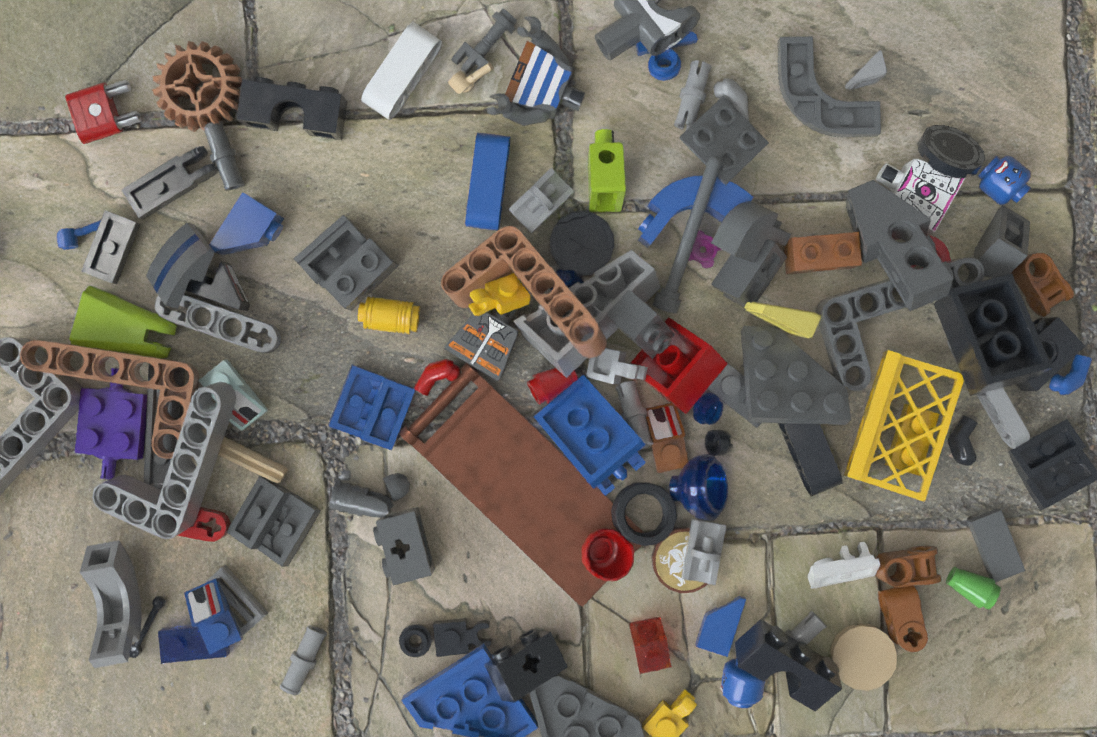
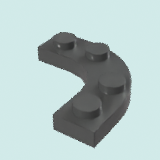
(814, 106)

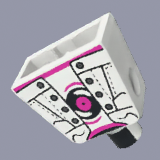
(922, 188)

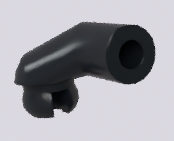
(960, 443)

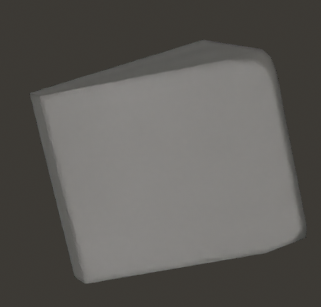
(869, 74)

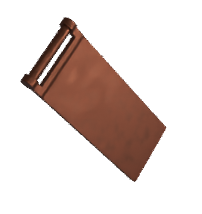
(517, 481)

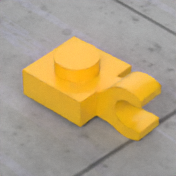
(503, 294)
(670, 720)

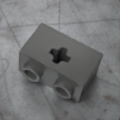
(360, 275)
(641, 324)
(409, 528)

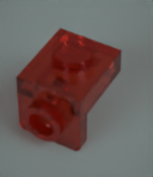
(650, 645)

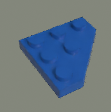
(468, 702)

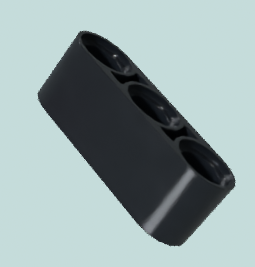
(811, 456)

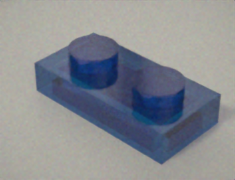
(185, 644)

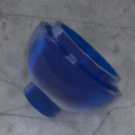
(701, 487)

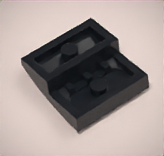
(1053, 464)

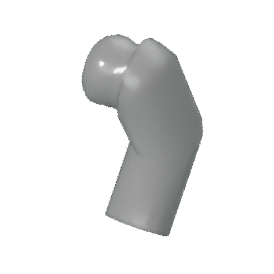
(734, 94)

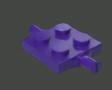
(111, 425)

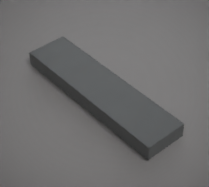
(156, 467)

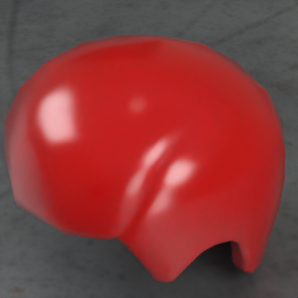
(607, 554)

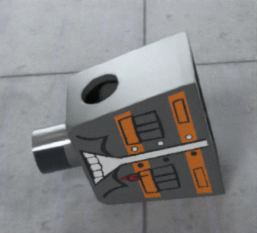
(485, 342)

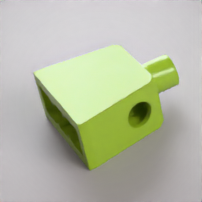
(606, 173)

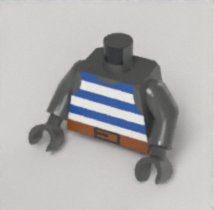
(538, 81)

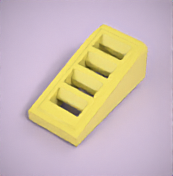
(790, 320)

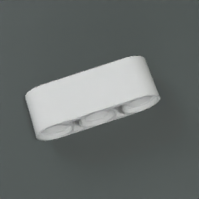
(401, 70)

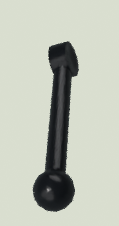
(158, 603)

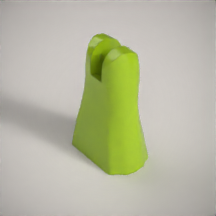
(118, 325)

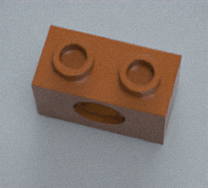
(822, 253)

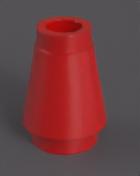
(549, 384)

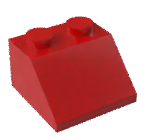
(683, 368)

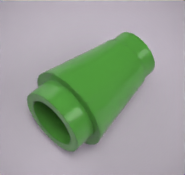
(975, 588)

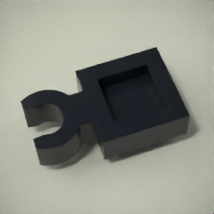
(454, 636)

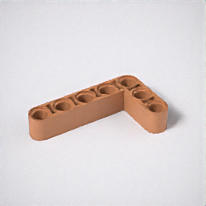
(506, 261)
(128, 374)

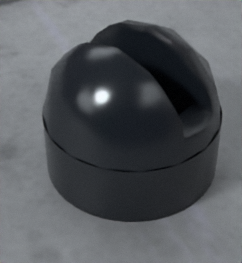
(711, 442)

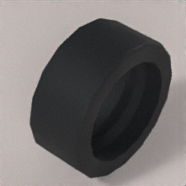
(668, 509)

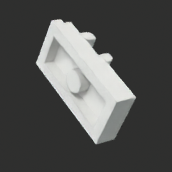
(849, 568)

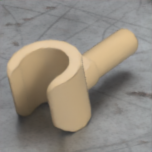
(461, 83)

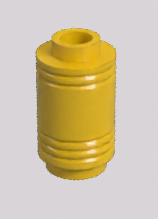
(389, 315)

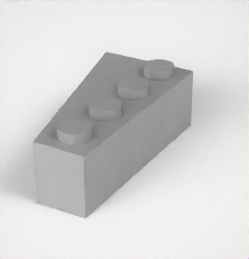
(598, 297)

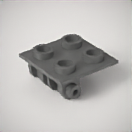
(725, 134)

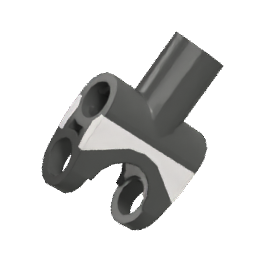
(648, 23)

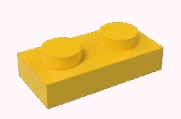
(911, 429)

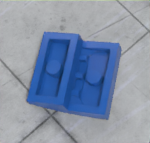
(371, 407)

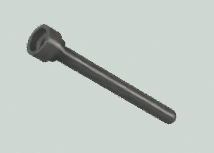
(668, 297)

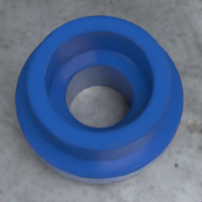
(668, 58)

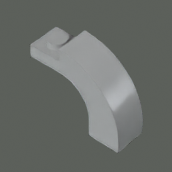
(117, 600)

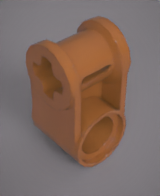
(1045, 286)
(914, 567)
(903, 611)

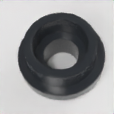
(411, 649)

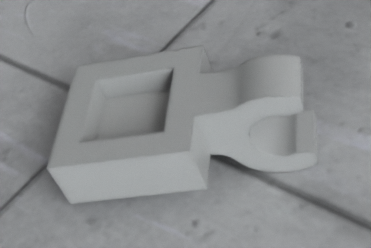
(612, 365)

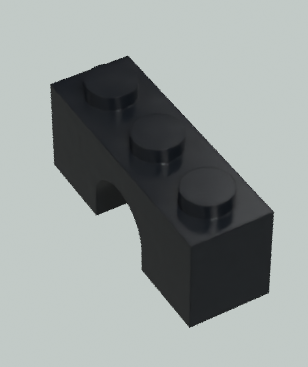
(265, 102)
(769, 650)

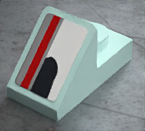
(247, 406)

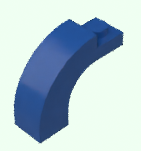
(681, 196)

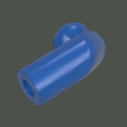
(1075, 377)

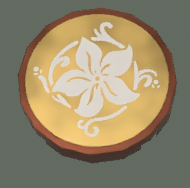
(669, 559)

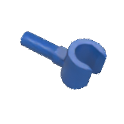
(68, 239)

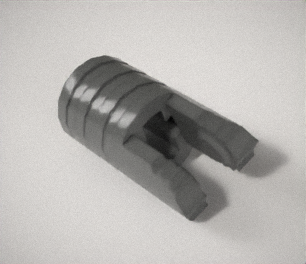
(359, 501)

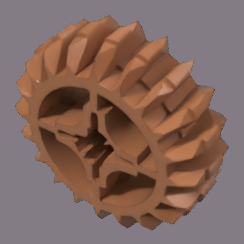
(173, 87)

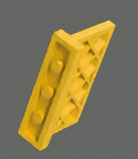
(875, 415)

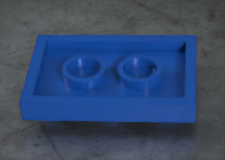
(589, 431)

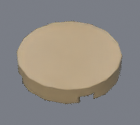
(864, 656)

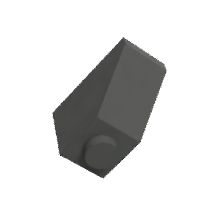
(1003, 243)

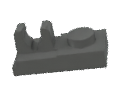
(731, 390)

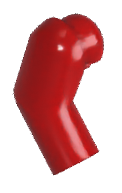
(436, 371)

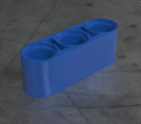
(487, 181)

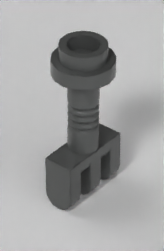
(503, 23)

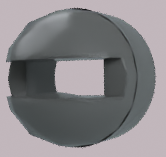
(397, 485)

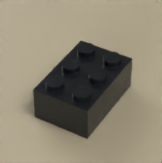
(992, 334)

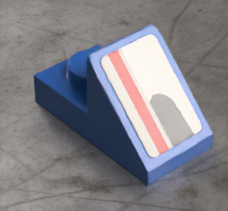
(212, 615)

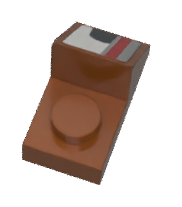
(667, 437)

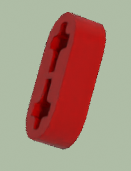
(205, 533)

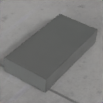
(996, 545)

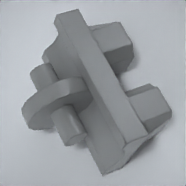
(541, 200)
(703, 551)

